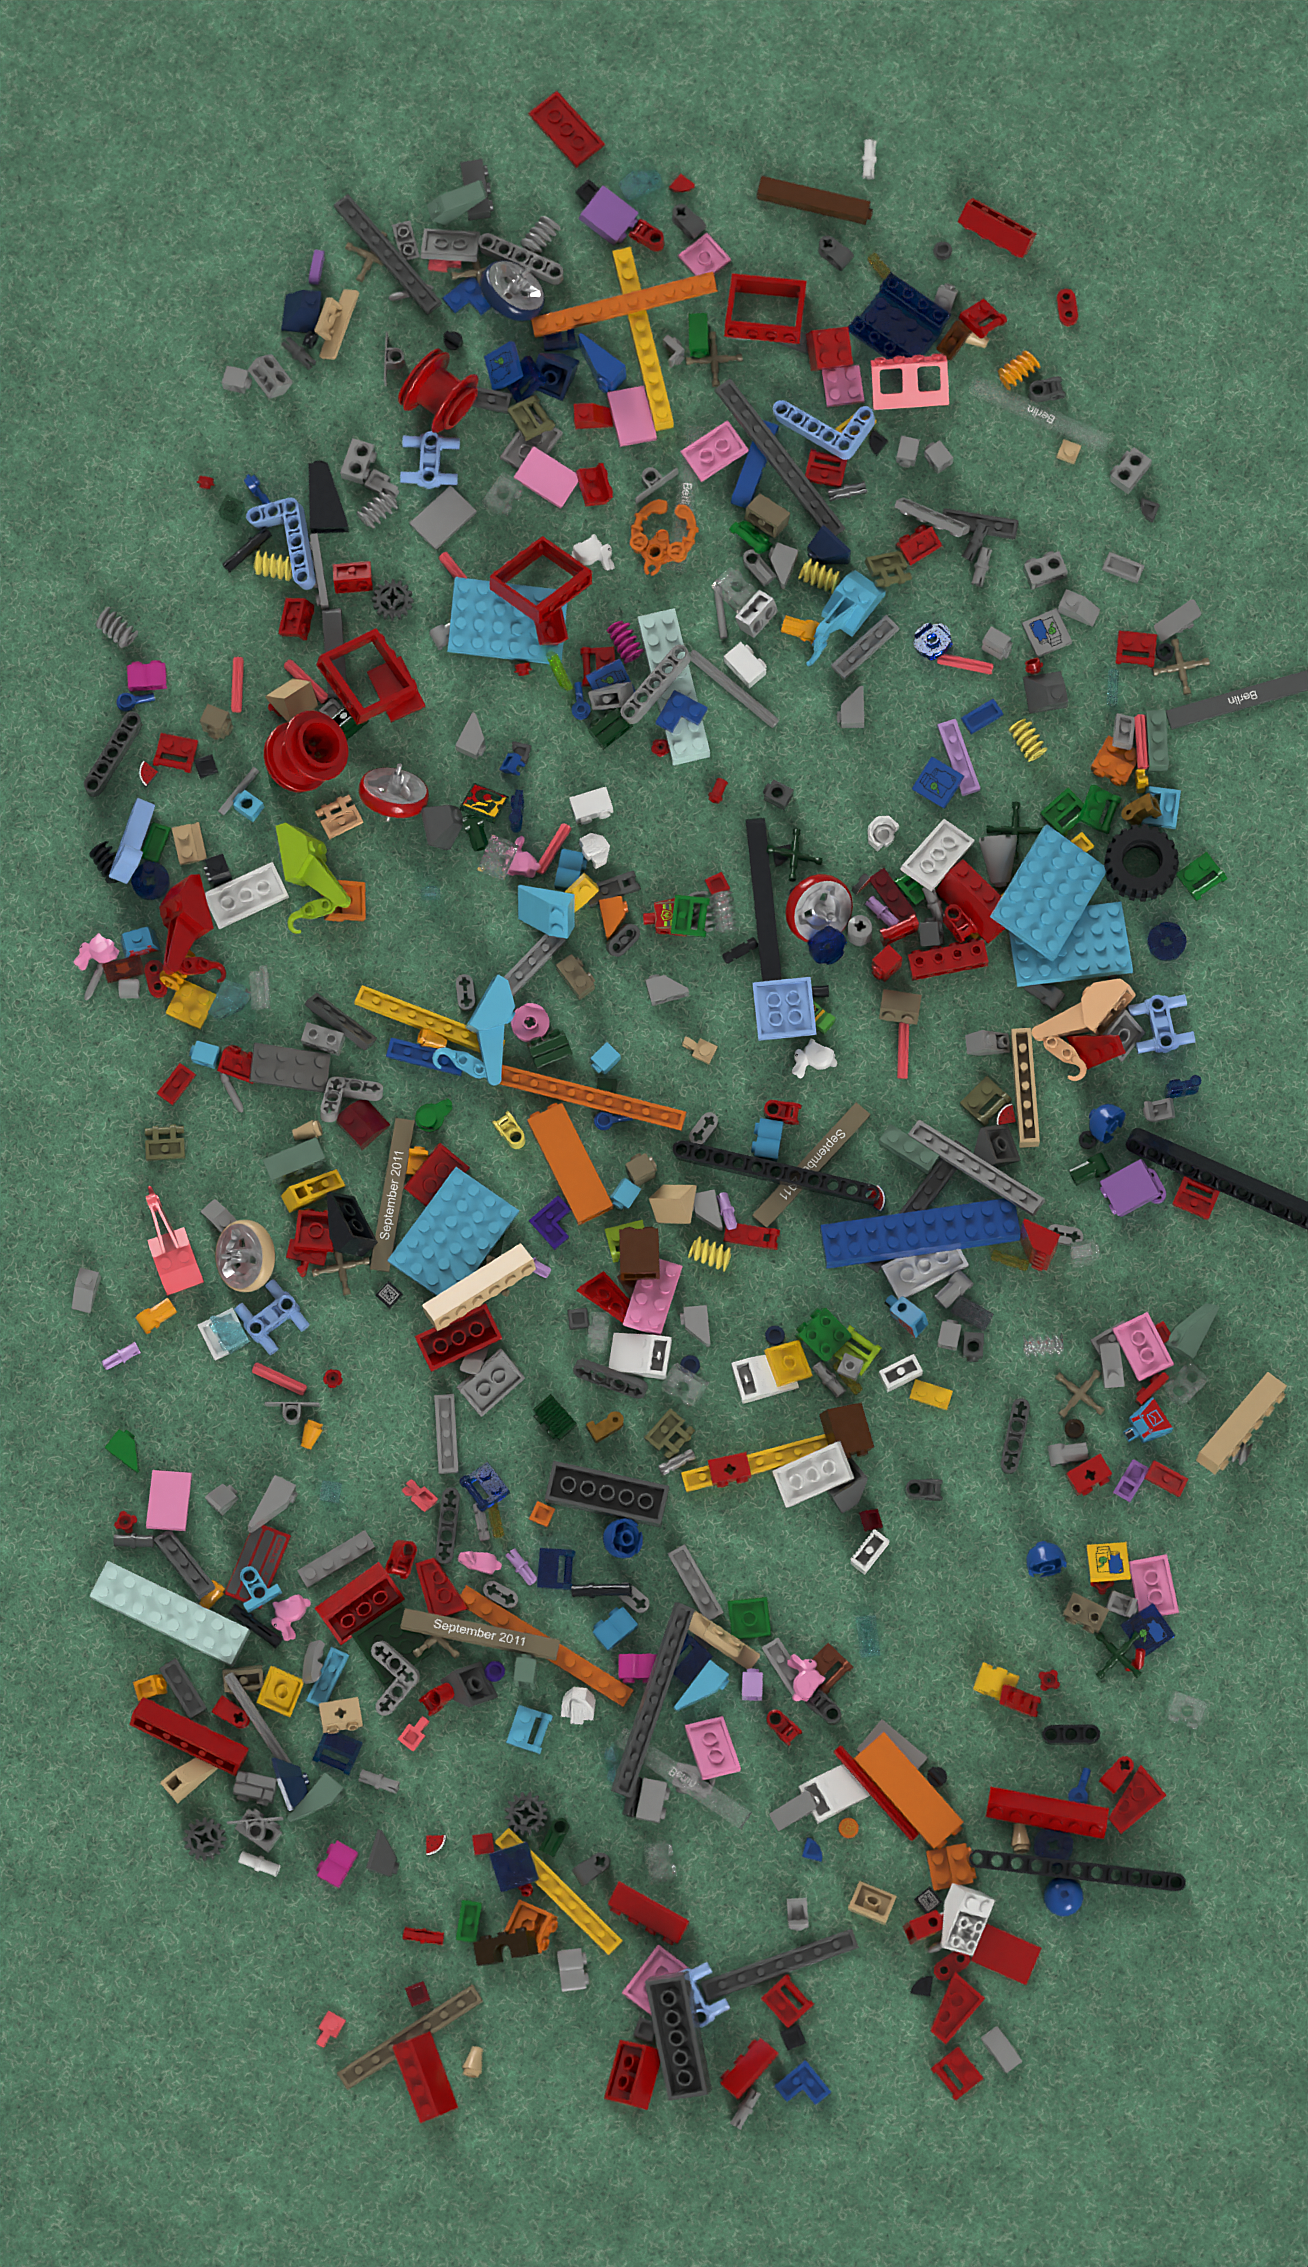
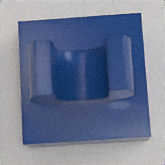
(510, 764)

